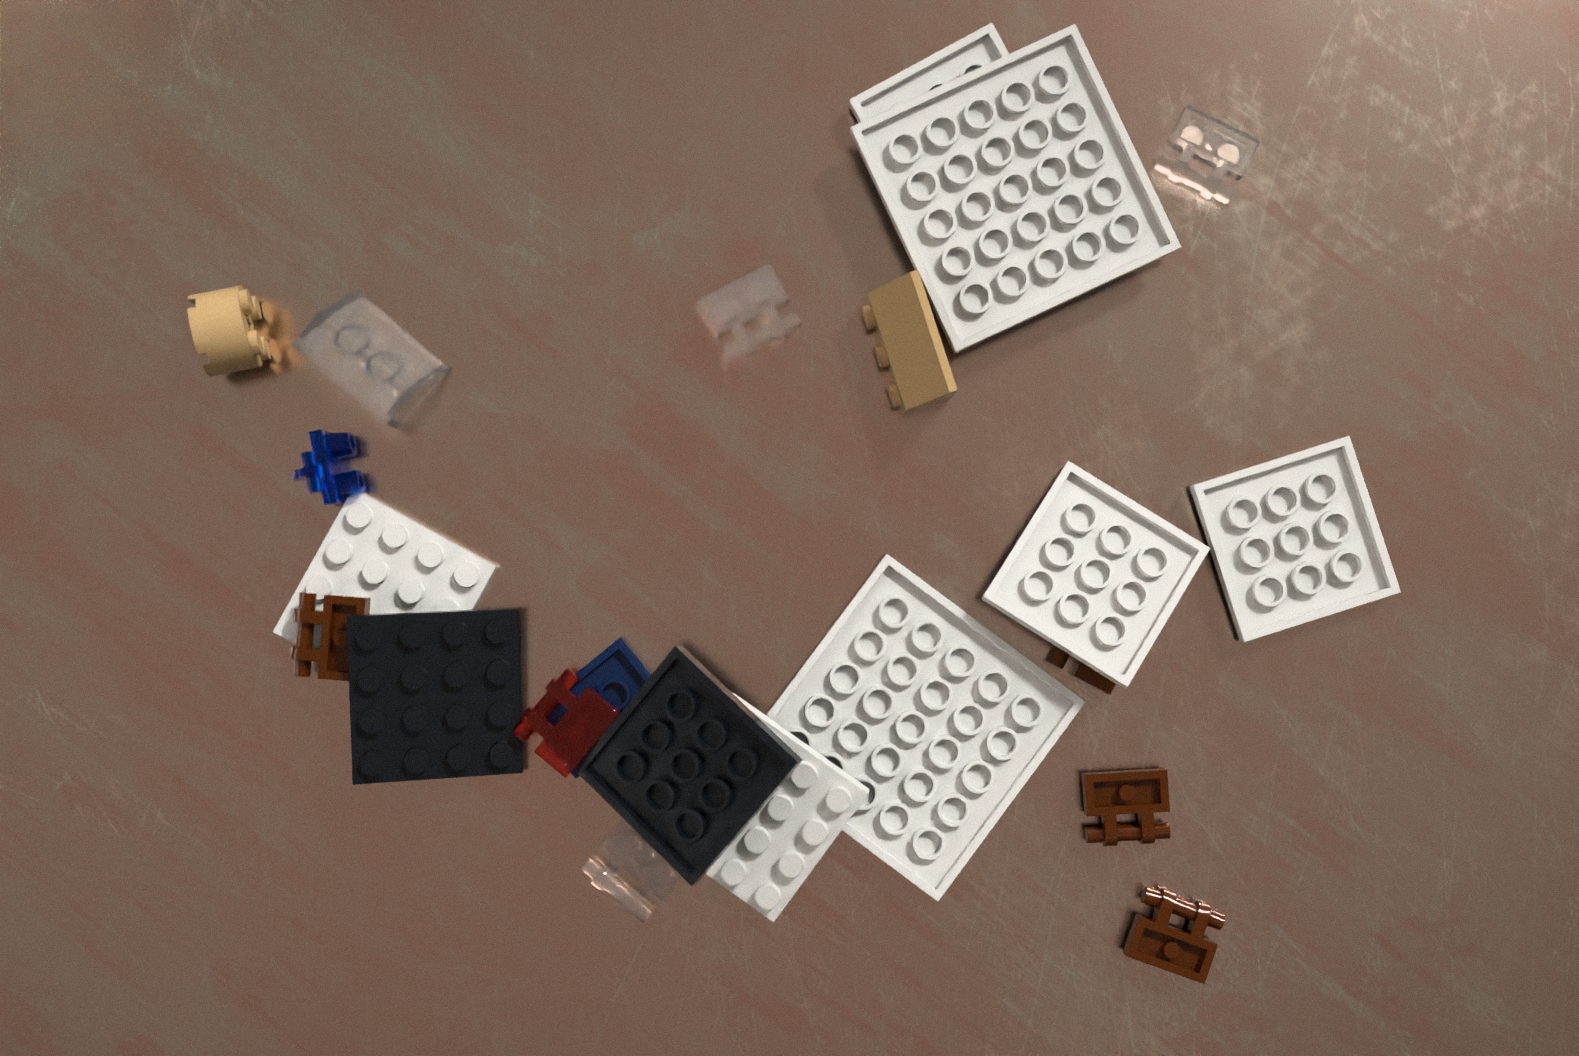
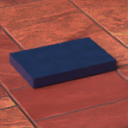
(613, 674)

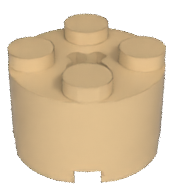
(227, 330)

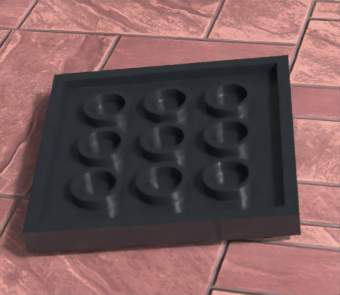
(434, 694)
(687, 764)

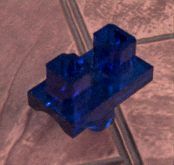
(327, 451)

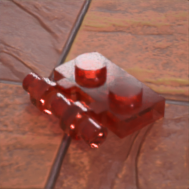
(575, 732)

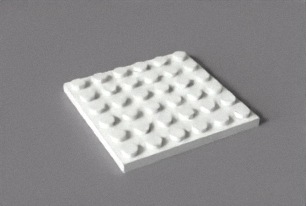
(1015, 188)
(927, 719)

